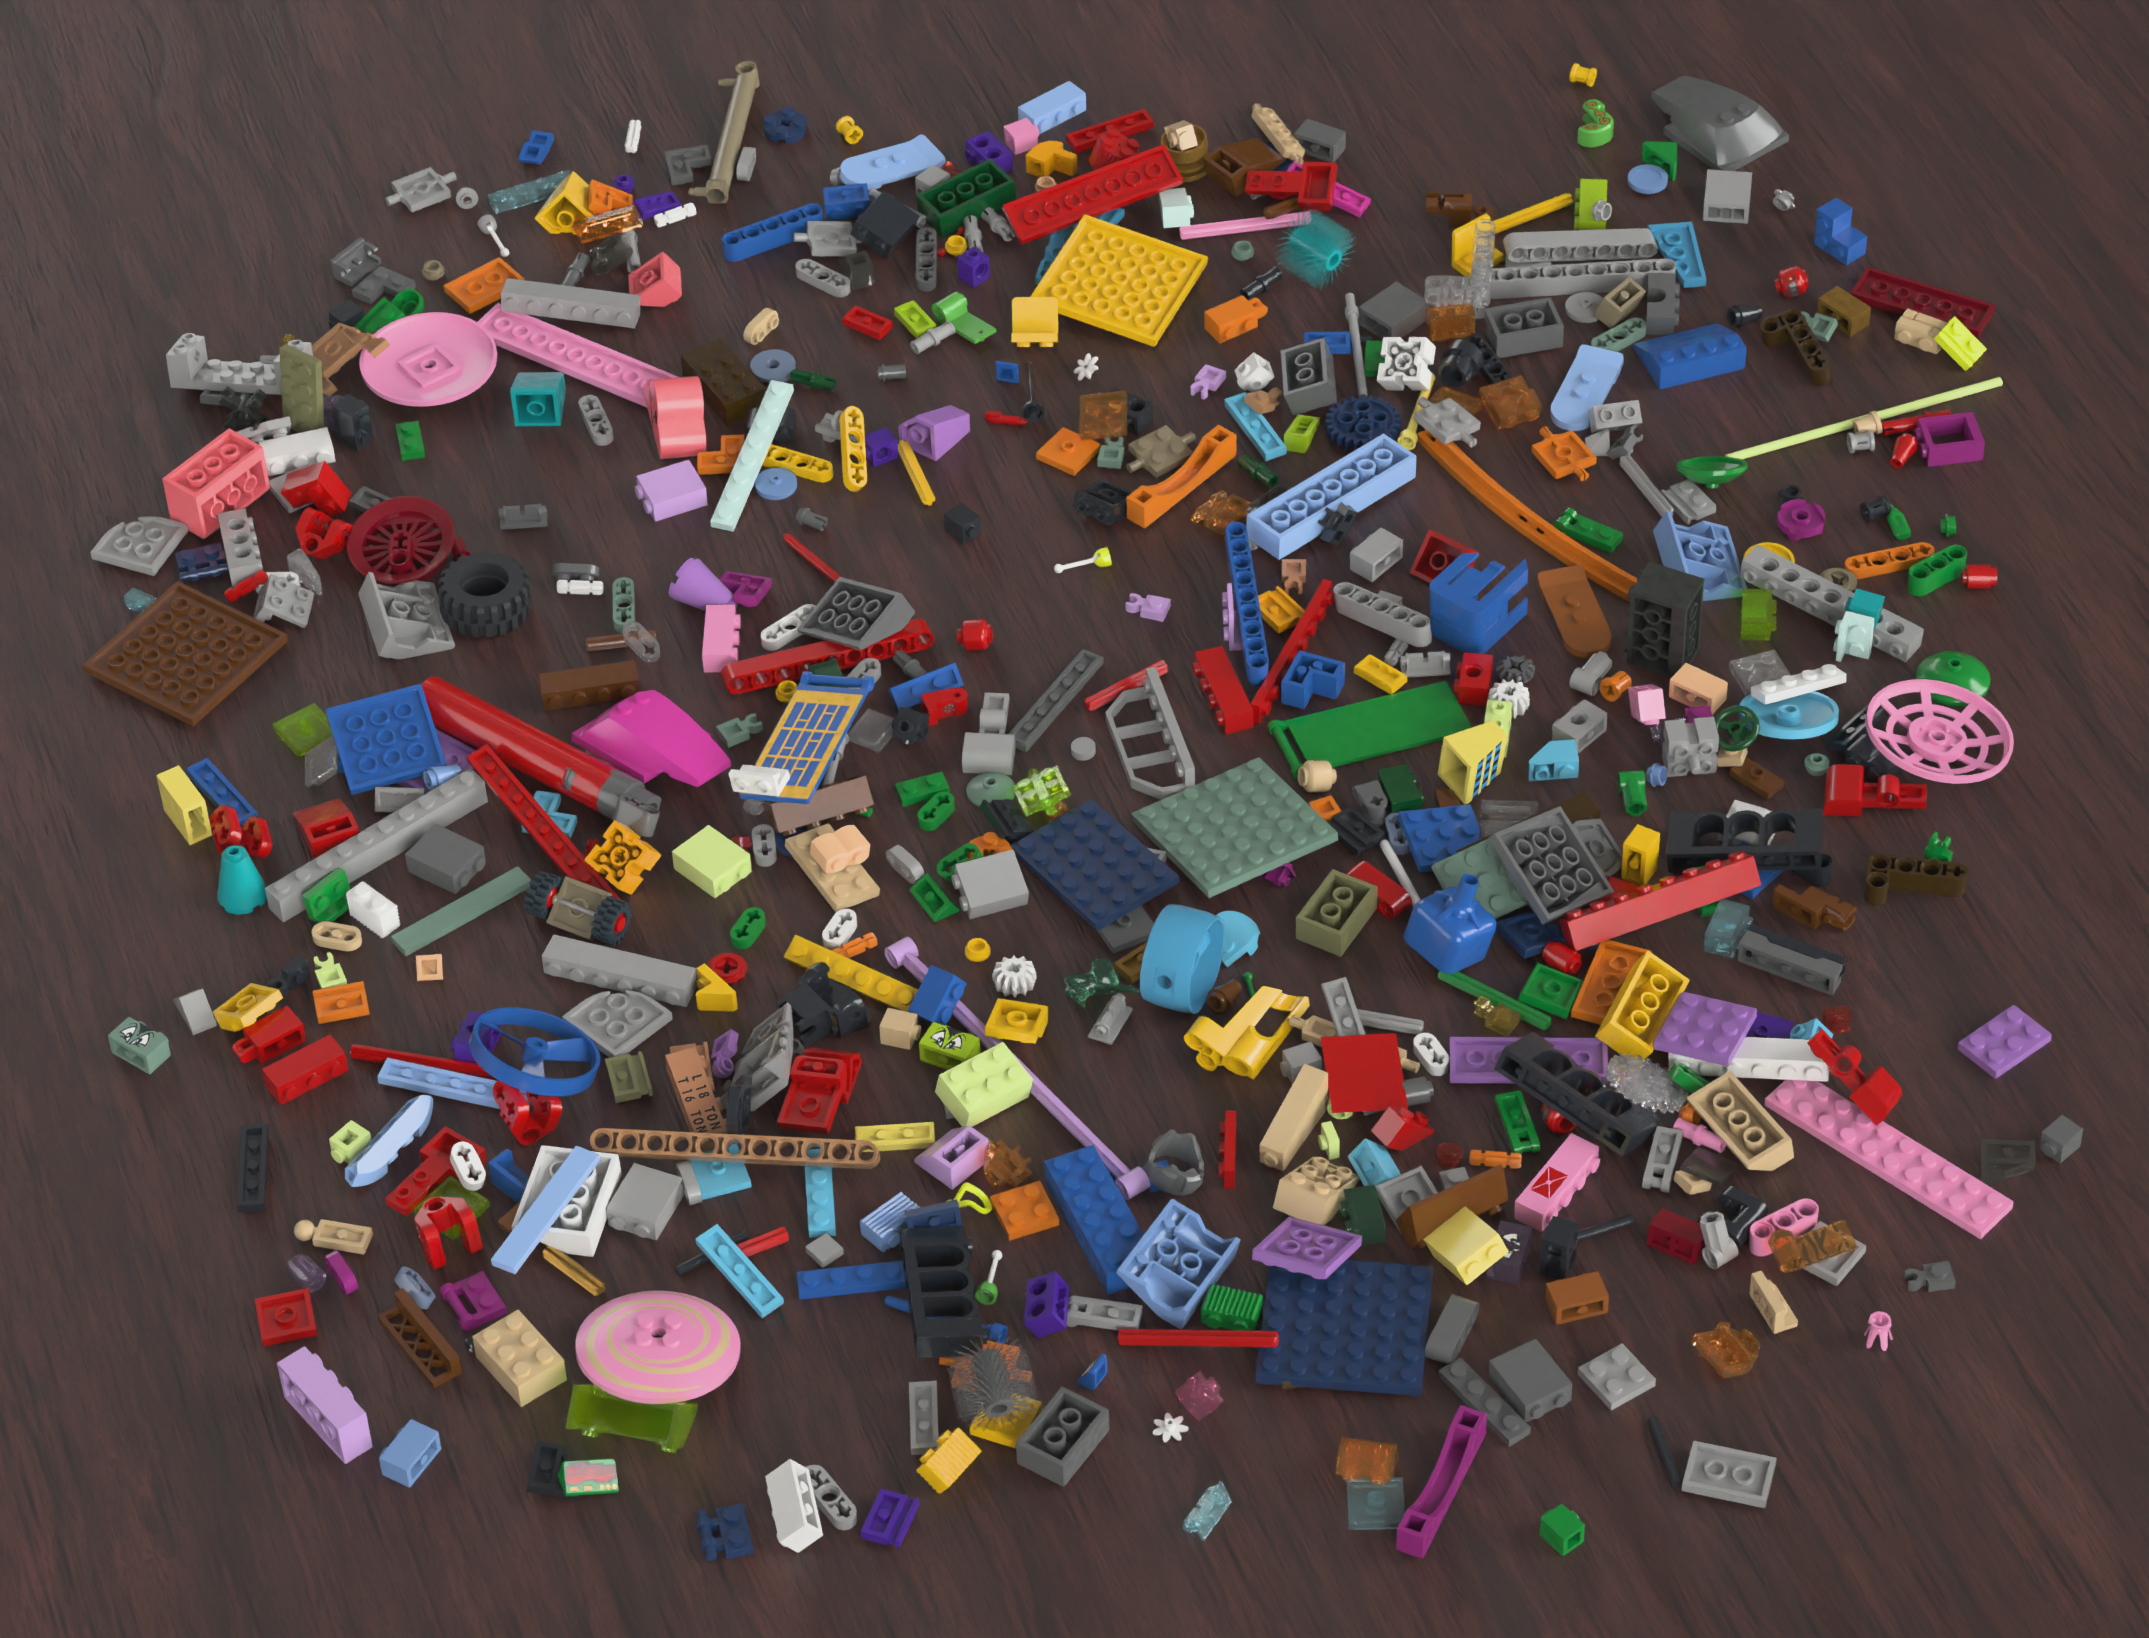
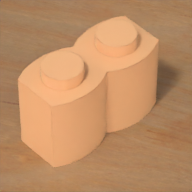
(840, 849)

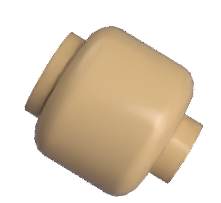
(1316, 776)

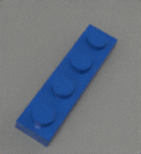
(219, 789)
(850, 1280)

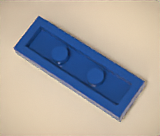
(910, 692)

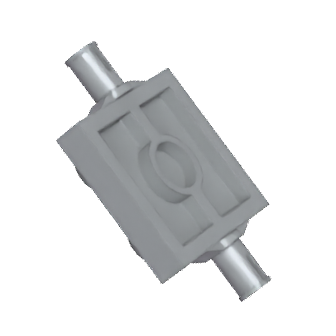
(421, 189)
(828, 238)
(1447, 421)

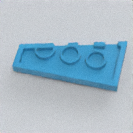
(1680, 245)

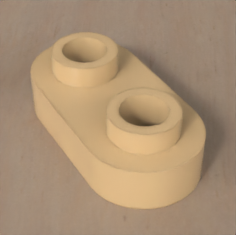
(761, 326)
(336, 936)

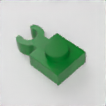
(1937, 849)

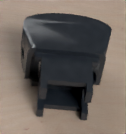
(824, 1007)

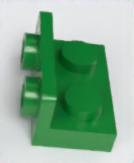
(328, 897)

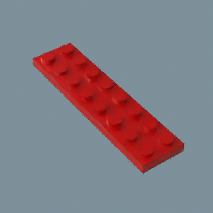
(1092, 194)

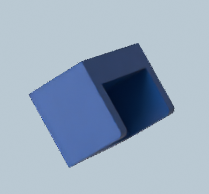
(508, 1176)

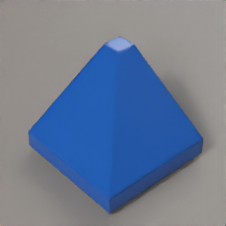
(1007, 372)

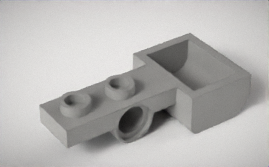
(990, 748)

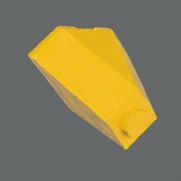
(565, 206)

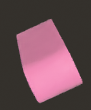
(1797, 1217)

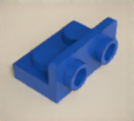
(845, 201)

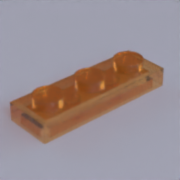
(607, 224)

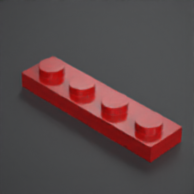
(1126, 125)

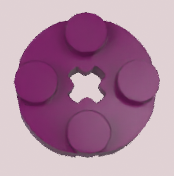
(1812, 522)

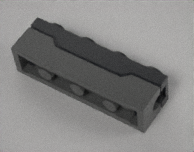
(1792, 959)

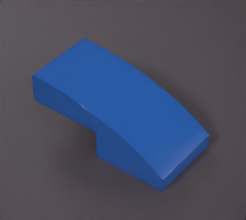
(536, 148)

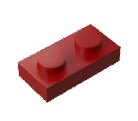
(867, 322)

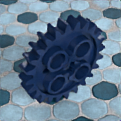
(1361, 421)

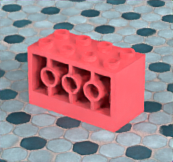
(216, 480)

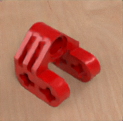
(317, 523)
(252, 835)
(515, 1112)
(441, 1215)

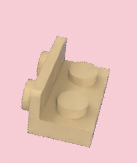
(1771, 1303)

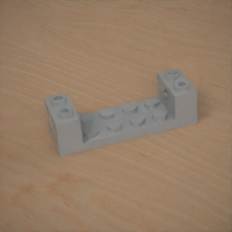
(191, 369)

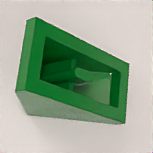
(1661, 155)

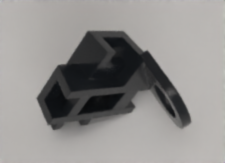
(1337, 523)

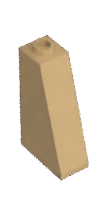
(1295, 1118)

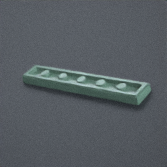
(461, 911)

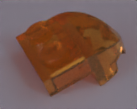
(1728, 1350)

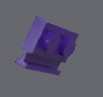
(889, 1518)

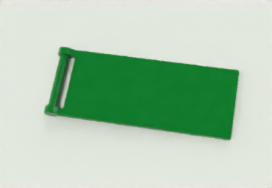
(1372, 726)

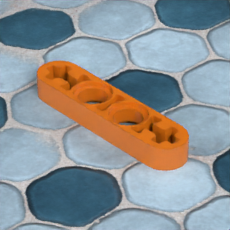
(1863, 567)

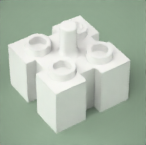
(1406, 363)

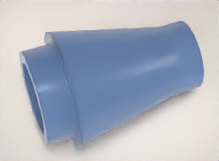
(438, 775)

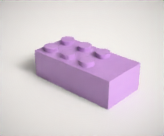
(325, 1404)

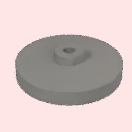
(1583, 306)

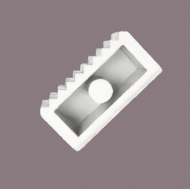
(373, 909)

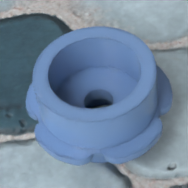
(1656, 775)

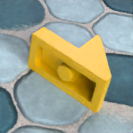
(714, 992)

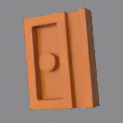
(341, 1002)

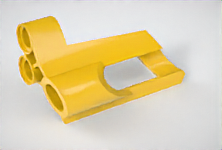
(1238, 1043)

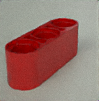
(1391, 896)

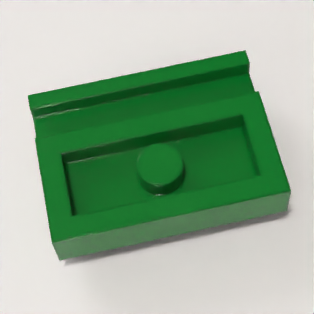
(379, 316)

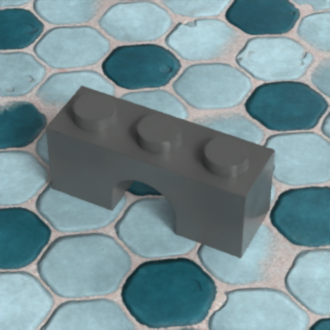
(1662, 304)

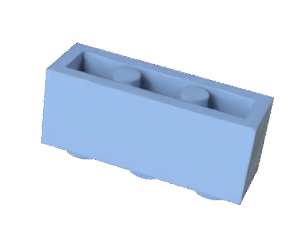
(1054, 106)

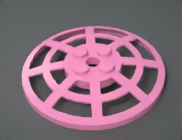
(1925, 730)

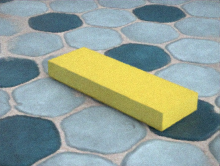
(897, 1136)

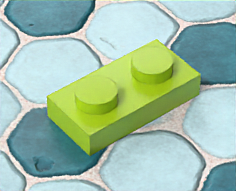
(914, 318)

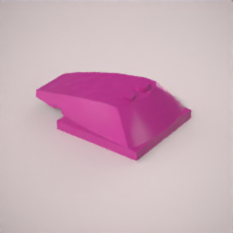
(652, 737)

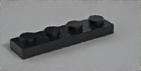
(253, 1168)

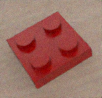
(285, 1317)

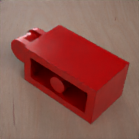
(270, 1037)

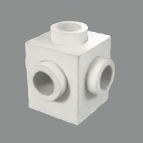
(1254, 373)

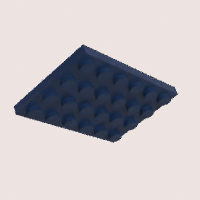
(1094, 864)

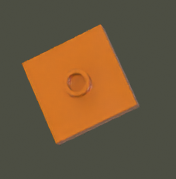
(1068, 451)

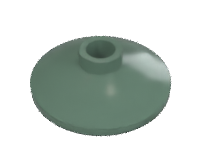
(990, 787)

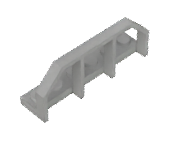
(1171, 734)

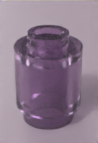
(306, 1272)

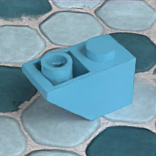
(1555, 761)

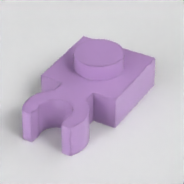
(1207, 379)
(1151, 608)

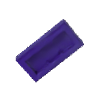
(656, 204)

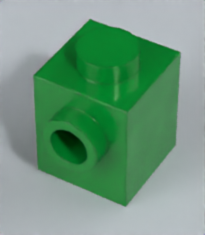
(1562, 1529)

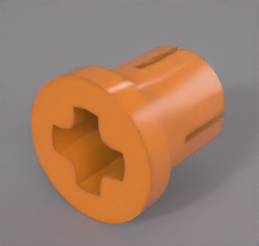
(1614, 686)

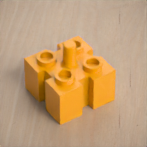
(623, 857)

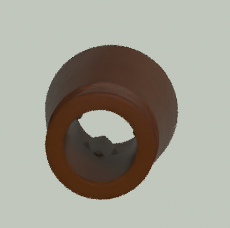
(1222, 996)

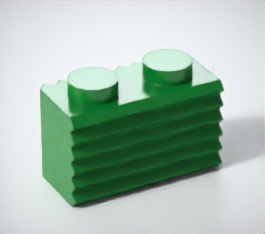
(1231, 1308)

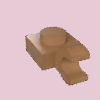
(1262, 401)

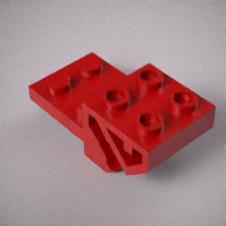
(817, 1087)

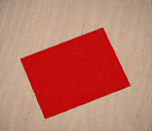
(1364, 1072)

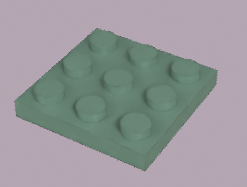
(1494, 888)

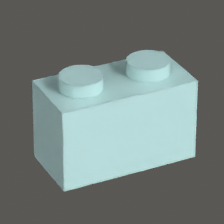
(1175, 208)

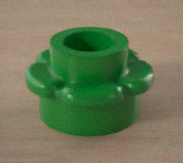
(1948, 525)

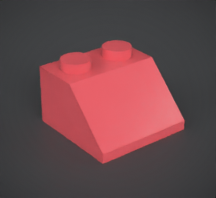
(656, 281)

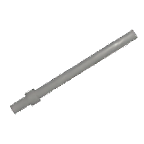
(1352, 315)

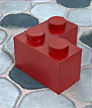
(316, 485)

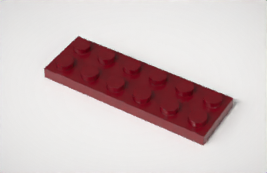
(1898, 293)

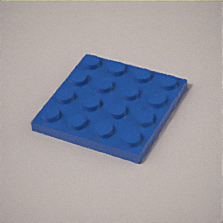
(385, 738)

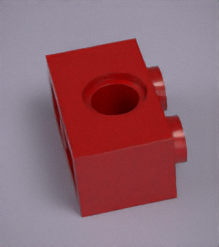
(1474, 680)

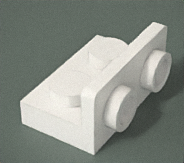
(759, 780)

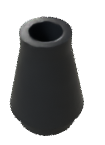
(1742, 314)

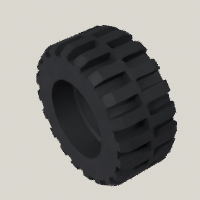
(484, 614)

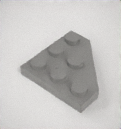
(268, 430)

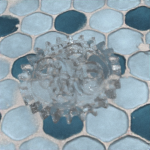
(1645, 1083)

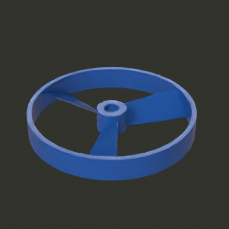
(532, 1079)

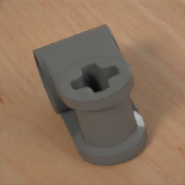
(1371, 801)

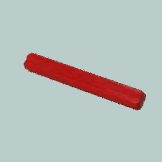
(1131, 682)

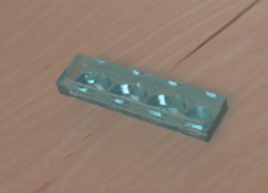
(525, 193)

